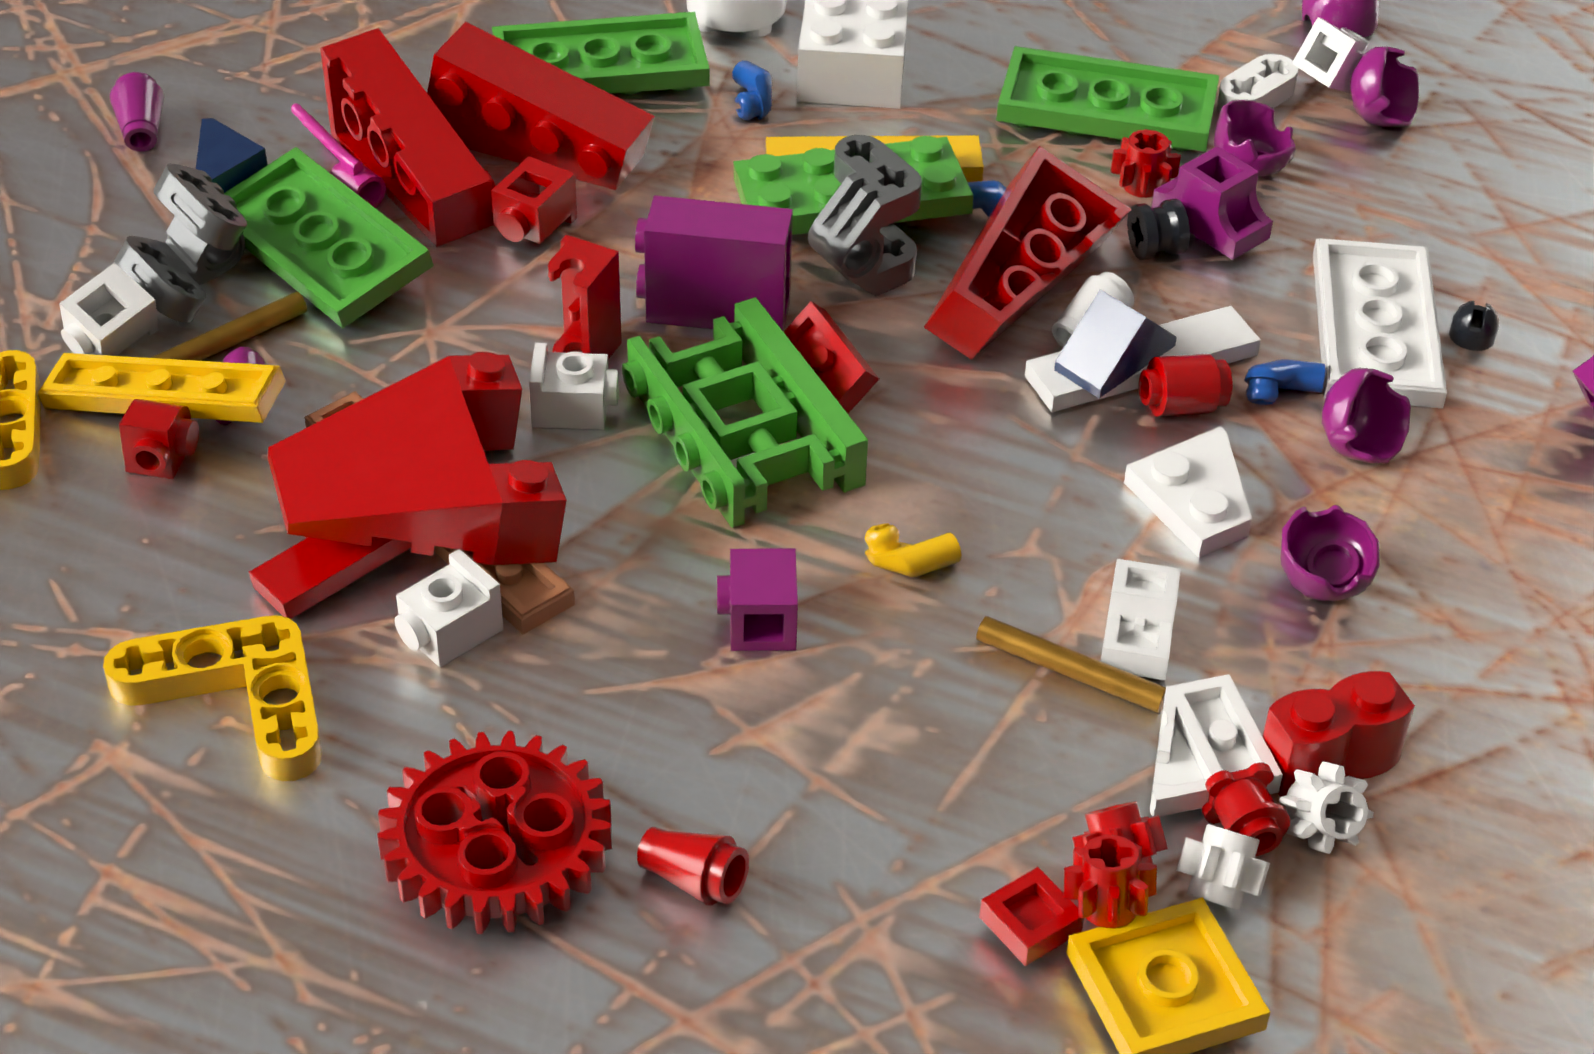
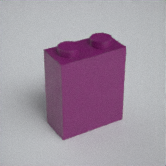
(710, 257)

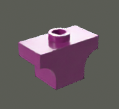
(1219, 202)

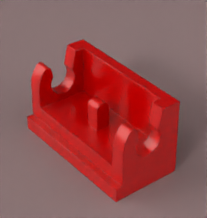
(588, 296)

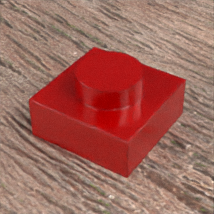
(1031, 916)

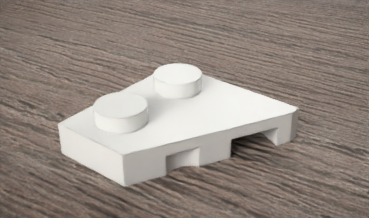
(1195, 491)

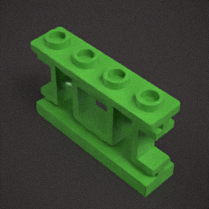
(781, 386)

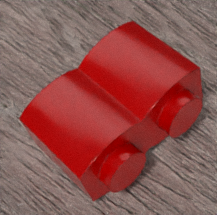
(1352, 725)

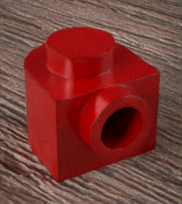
(157, 437)

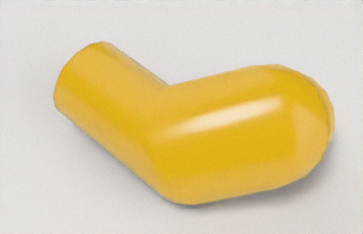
(910, 559)

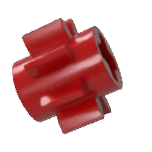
(1145, 162)
(1126, 822)
(1110, 881)

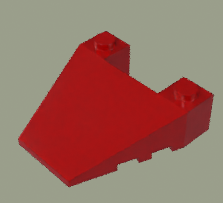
(418, 472)

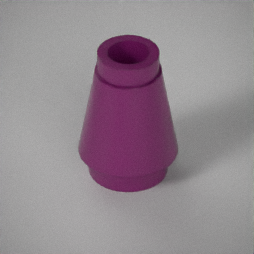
(138, 109)

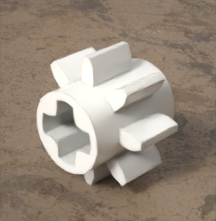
(1326, 807)
(1223, 866)

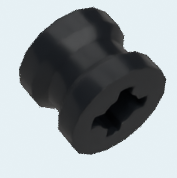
(1158, 229)

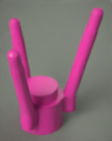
(349, 169)

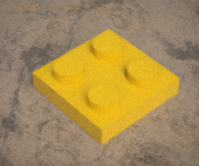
(1168, 982)

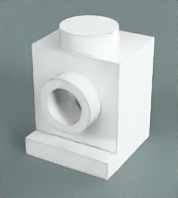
(1331, 54)
(107, 314)
(571, 389)
(450, 610)

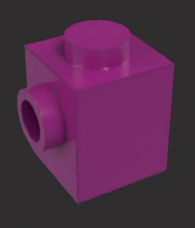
(760, 599)

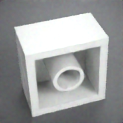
(852, 52)

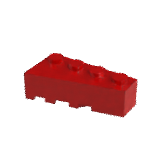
(526, 107)
(404, 138)
(1029, 244)

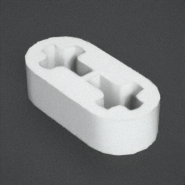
(1264, 80)

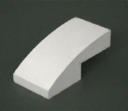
(1141, 618)

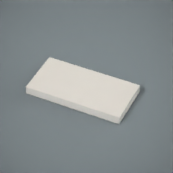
(1379, 315)

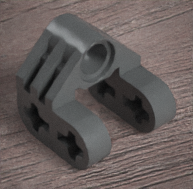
(857, 223)
(200, 244)

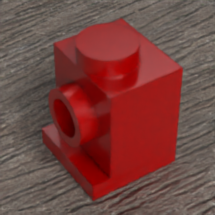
(524, 211)

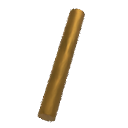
(238, 329)
(1071, 664)

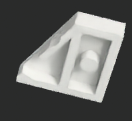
(1202, 733)

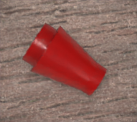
(697, 863)

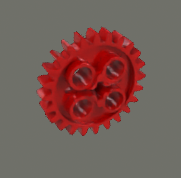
(495, 832)

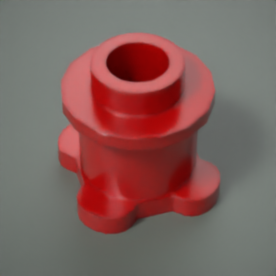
(1245, 805)

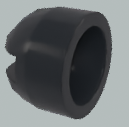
(1473, 337)

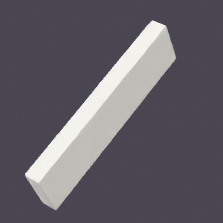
(1214, 333)

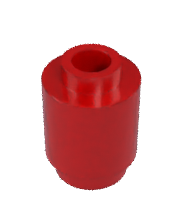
(1185, 385)

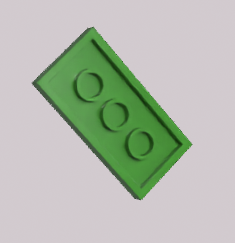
(620, 52)
(1107, 97)
(808, 181)
(325, 238)

